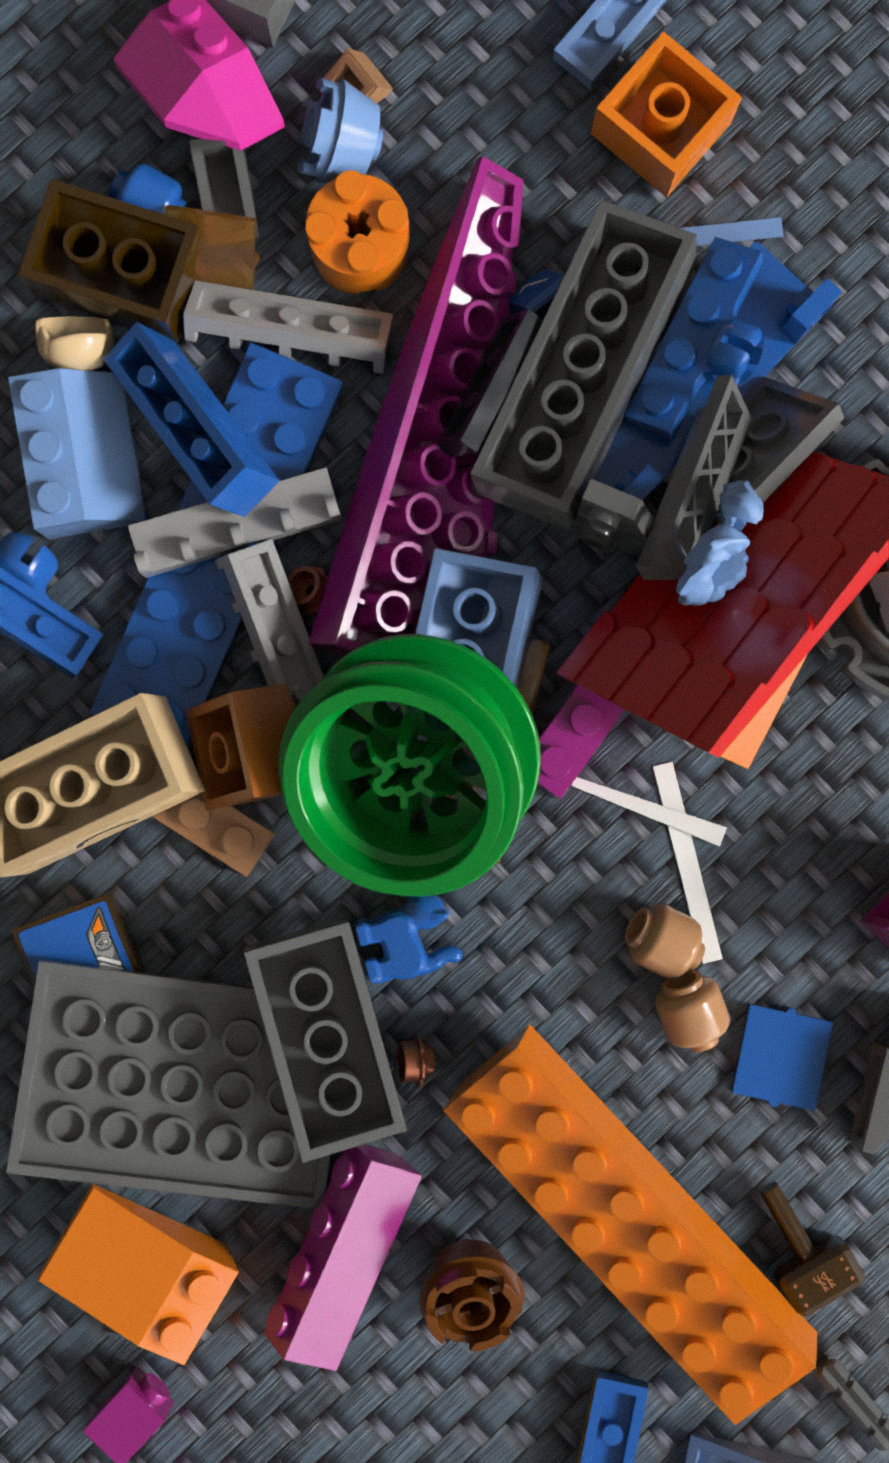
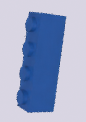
(191, 420)

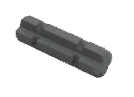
(854, 1401)

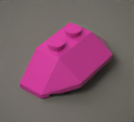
(198, 75)

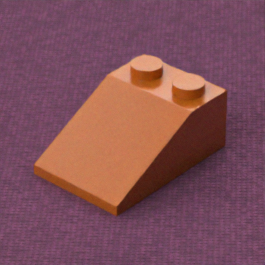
(140, 1273)

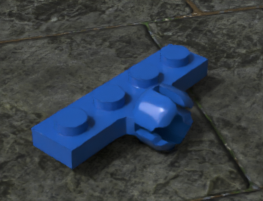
(701, 340)
(35, 619)

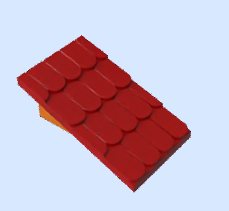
(728, 664)

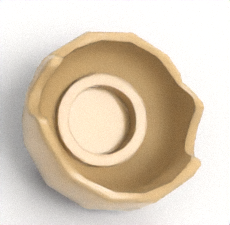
(74, 341)

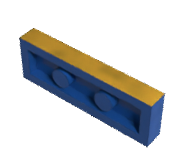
(613, 1419)

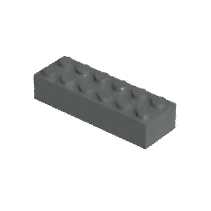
(585, 364)

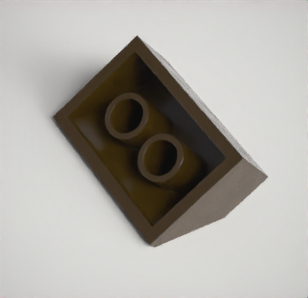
(111, 259)

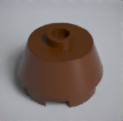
(471, 1295)

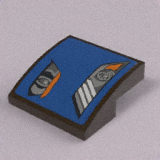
(81, 935)

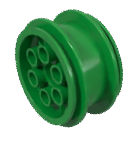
(372, 831)

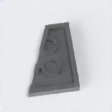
(612, 519)

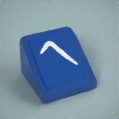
(536, 293)

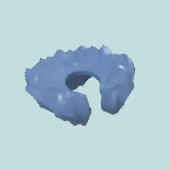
(720, 555)

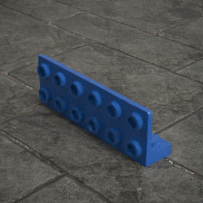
(783, 312)

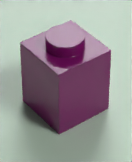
(129, 1415)

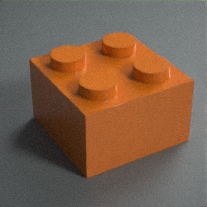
(665, 114)

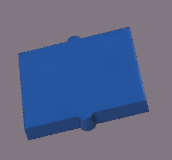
(781, 1056)

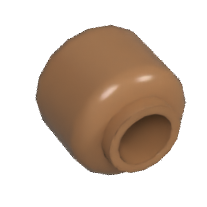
(664, 940)
(692, 1011)

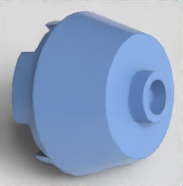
(340, 131)

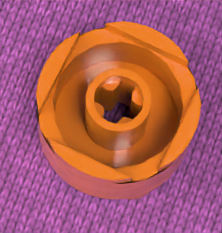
(351, 206)

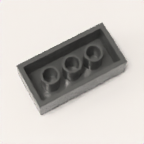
(324, 1039)

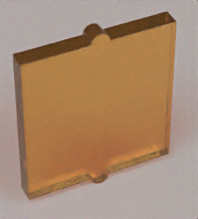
(224, 247)

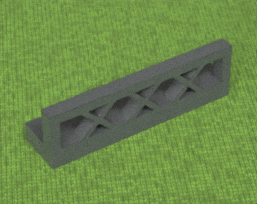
(696, 482)

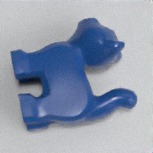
(401, 943)

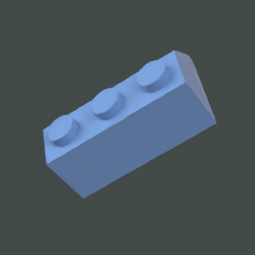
(77, 451)
(482, 606)

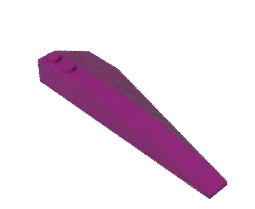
(408, 488)

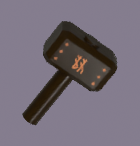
(817, 1271)

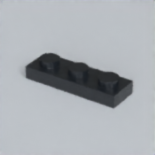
(489, 384)

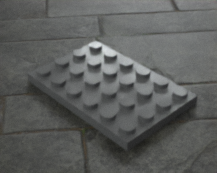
(155, 1089)

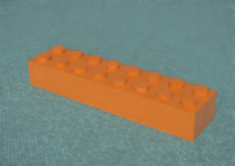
(634, 1226)

